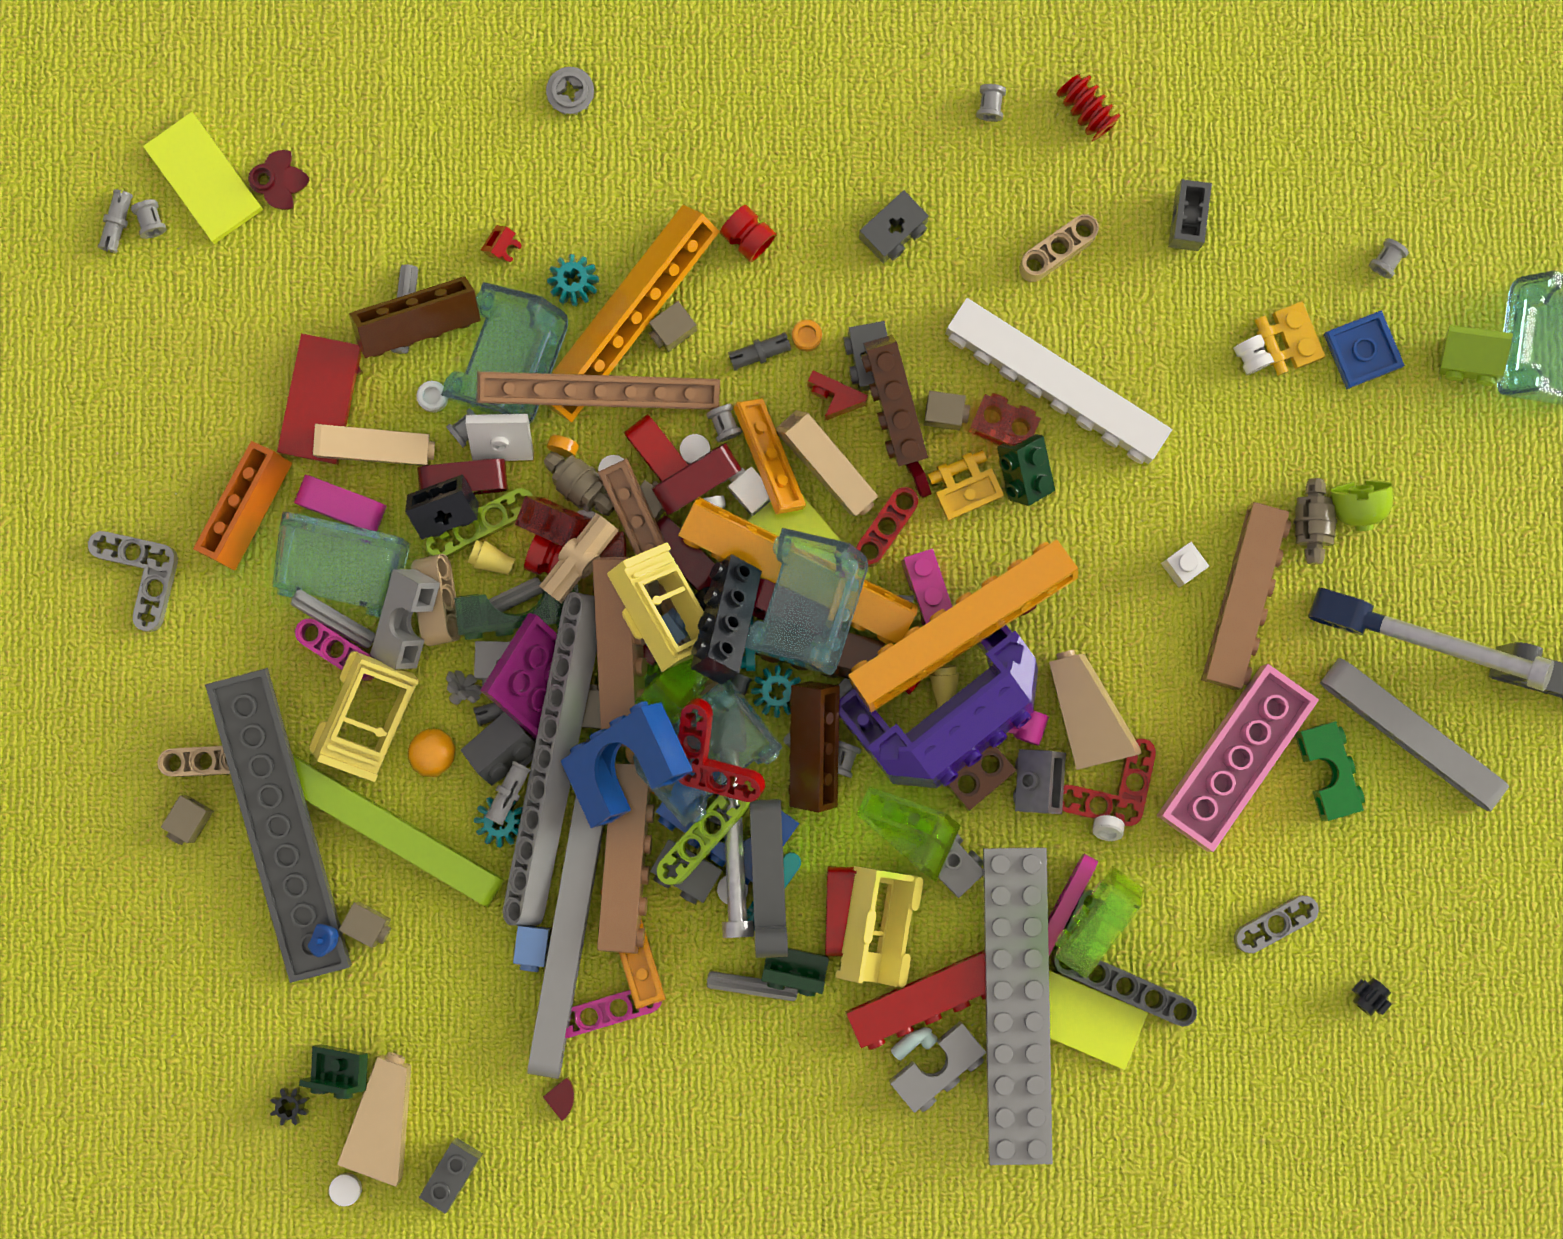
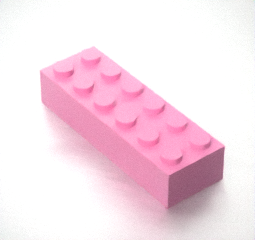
(1237, 757)

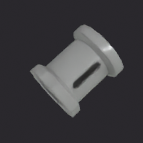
(991, 102)
(148, 218)
(1389, 258)
(724, 423)
(459, 429)
(851, 752)

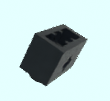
(442, 507)

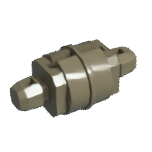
(578, 483)
(1315, 521)

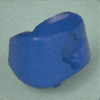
(323, 940)

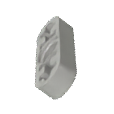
(1260, 941)

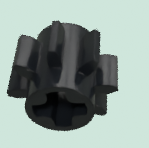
(1371, 997)
(287, 1097)

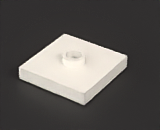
(500, 437)

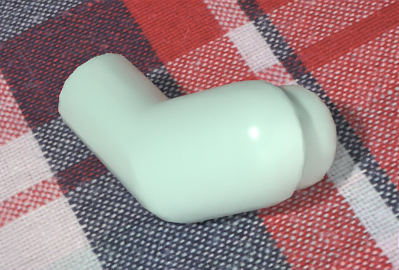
(912, 1040)

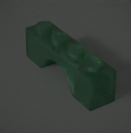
(477, 615)

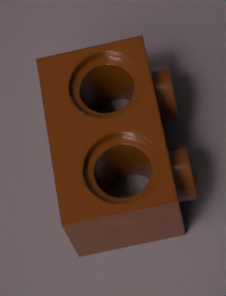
(983, 782)

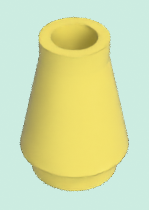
(489, 558)
(944, 683)

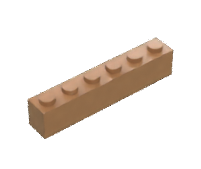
(1245, 596)
(618, 652)
(625, 868)

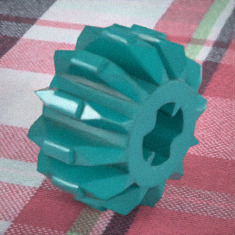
(570, 270)
(766, 689)
(489, 825)

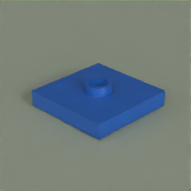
(1364, 349)

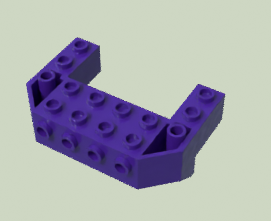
(960, 727)

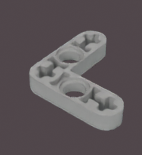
(151, 572)

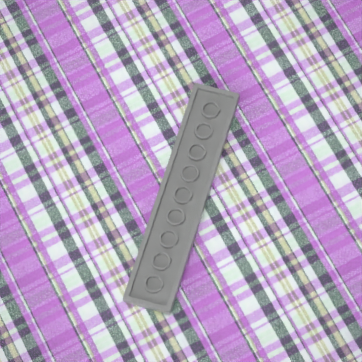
(1017, 1006)

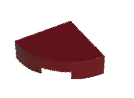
(919, 478)
(561, 1098)

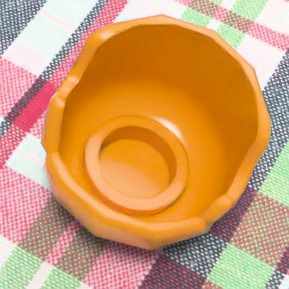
(431, 752)

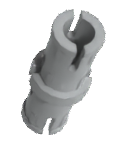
(115, 221)
(507, 793)

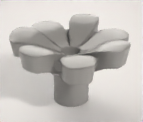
(462, 687)

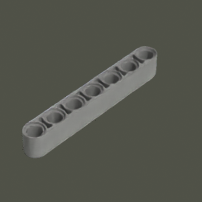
(1414, 734)

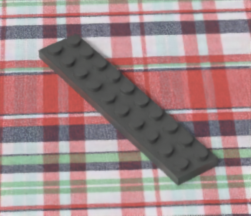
(276, 820)

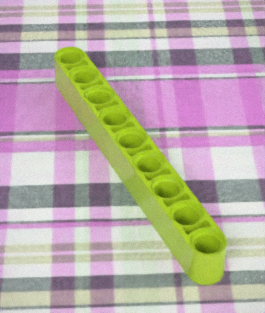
(397, 834)

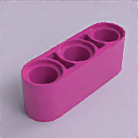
(340, 504)
(324, 642)

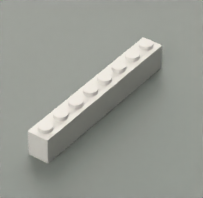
(1058, 382)

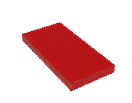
(318, 393)

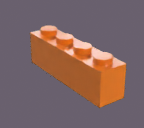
(242, 505)

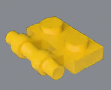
(1297, 334)
(970, 493)

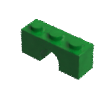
(1341, 795)

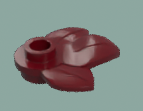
(283, 180)

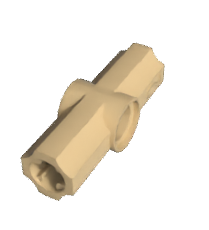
(577, 558)

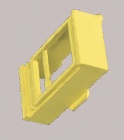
(641, 611)
(346, 754)
(890, 962)

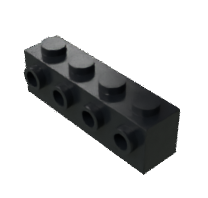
(725, 619)

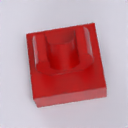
(499, 241)

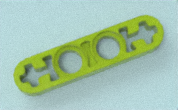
(483, 528)
(706, 840)

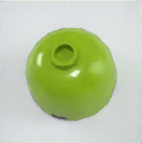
(1363, 504)

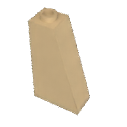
(372, 445)
(826, 462)
(1090, 716)
(380, 1125)

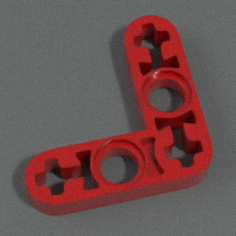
(704, 767)
(1124, 794)

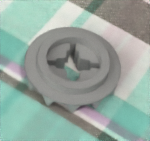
(557, 85)

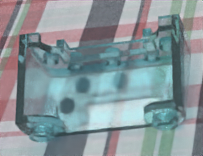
(518, 335)
(1536, 347)
(336, 561)
(810, 601)
(735, 739)

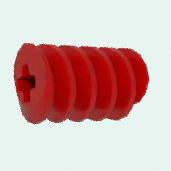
(1088, 106)

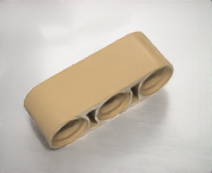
(1065, 235)
(440, 624)
(191, 762)

